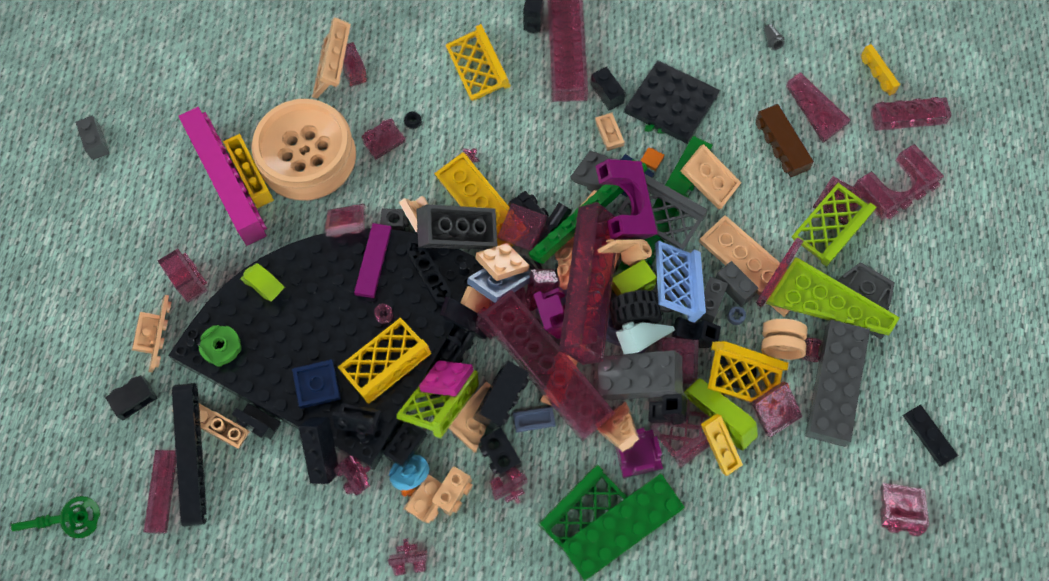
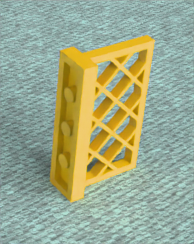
(492, 61)
(746, 357)
(391, 374)

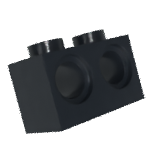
(504, 450)

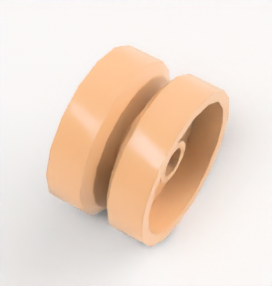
(784, 339)

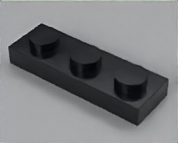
(930, 435)

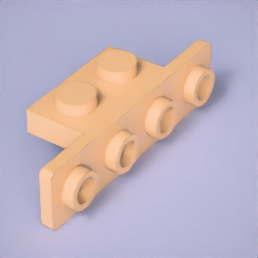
(149, 332)

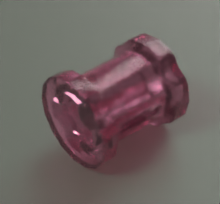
(812, 349)

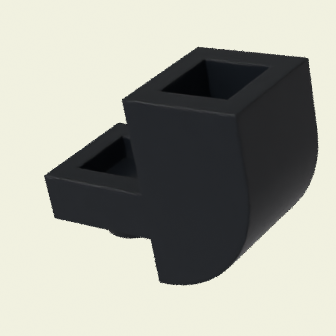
(703, 331)
(671, 409)

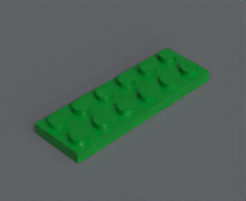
(622, 527)

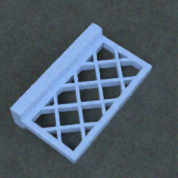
(692, 282)

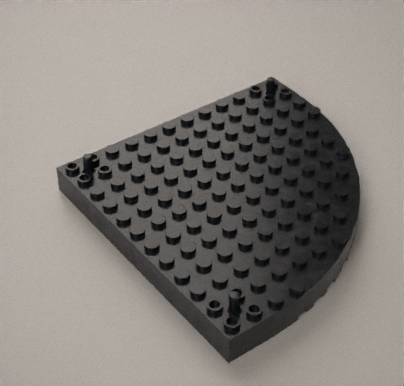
(323, 321)

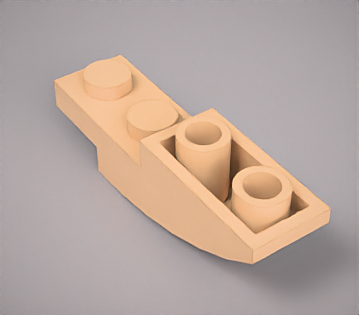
(222, 427)

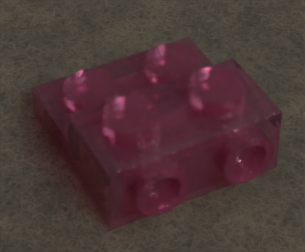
(904, 509)

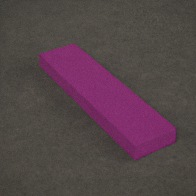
(373, 260)

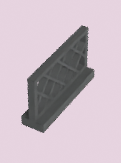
(675, 200)

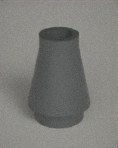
(774, 37)

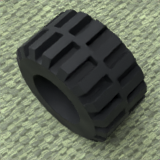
(636, 307)

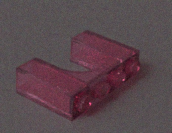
(923, 177)

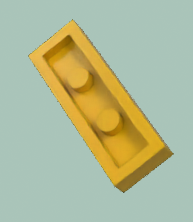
(880, 70)
(721, 444)

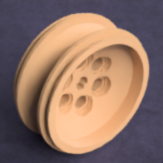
(297, 123)

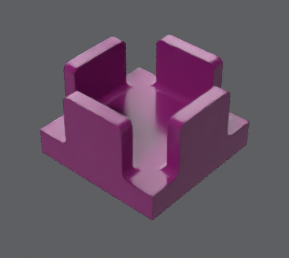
(551, 310)
(642, 456)

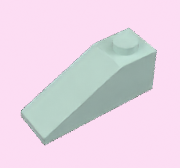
(640, 335)

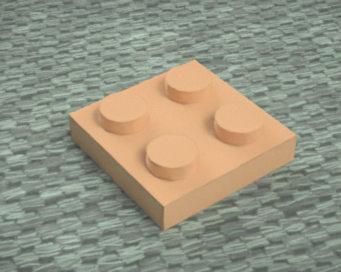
(502, 262)

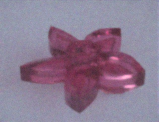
(471, 154)

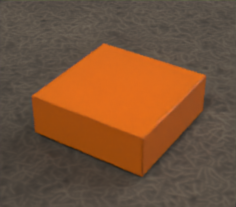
(652, 158)

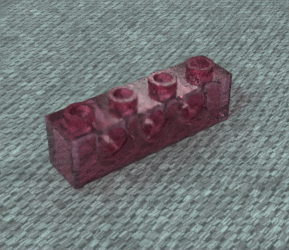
(910, 113)

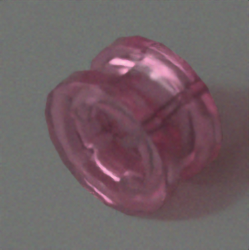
(388, 318)

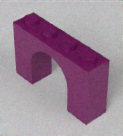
(631, 178)

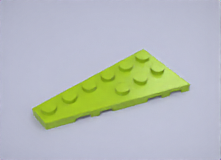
(819, 295)

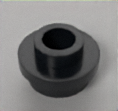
(412, 115)

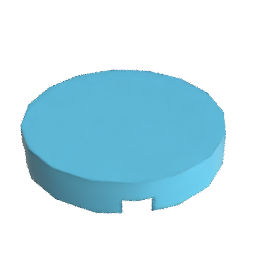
(411, 475)

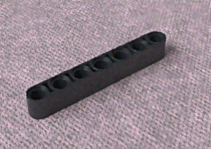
(189, 455)

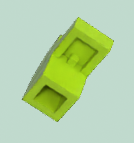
(262, 282)

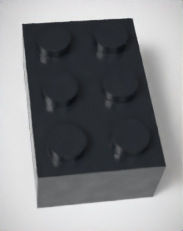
(502, 396)

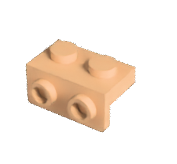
(452, 490)

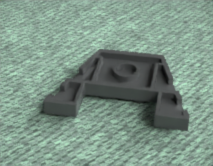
(870, 285)

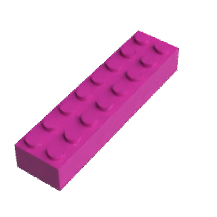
(224, 176)

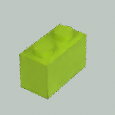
(634, 278)

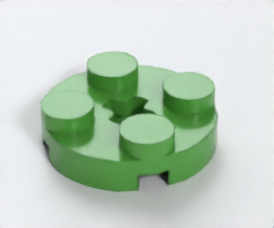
(230, 348)

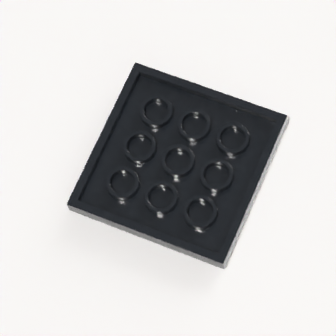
(672, 101)

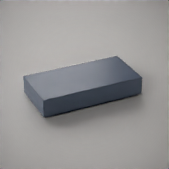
(534, 419)

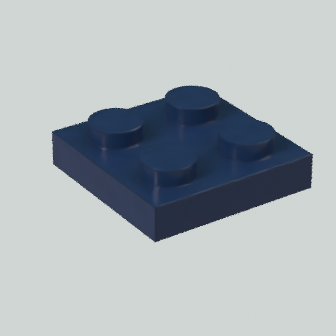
(316, 384)

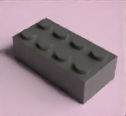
(456, 227)
(640, 375)

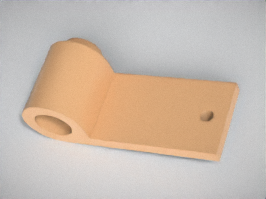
(631, 250)

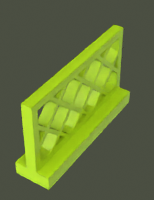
(848, 230)
(444, 415)

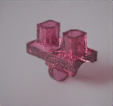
(354, 474)
(516, 481)
(417, 557)

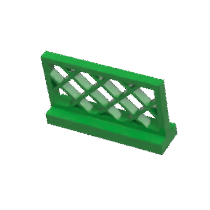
(571, 499)

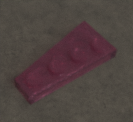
(818, 109)

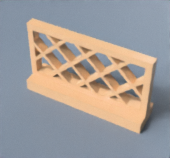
(331, 57)

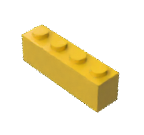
(248, 171)

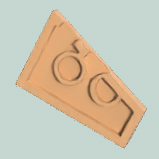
(621, 428)

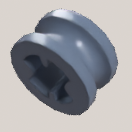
(736, 309)

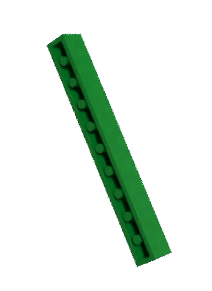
(678, 183)

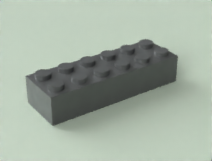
(837, 383)

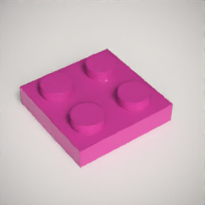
(446, 378)

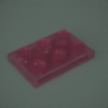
(345, 220)

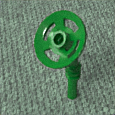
(67, 515)

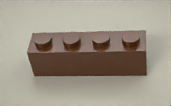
(784, 140)

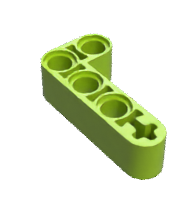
(738, 423)

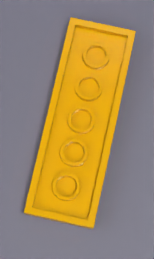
(472, 189)

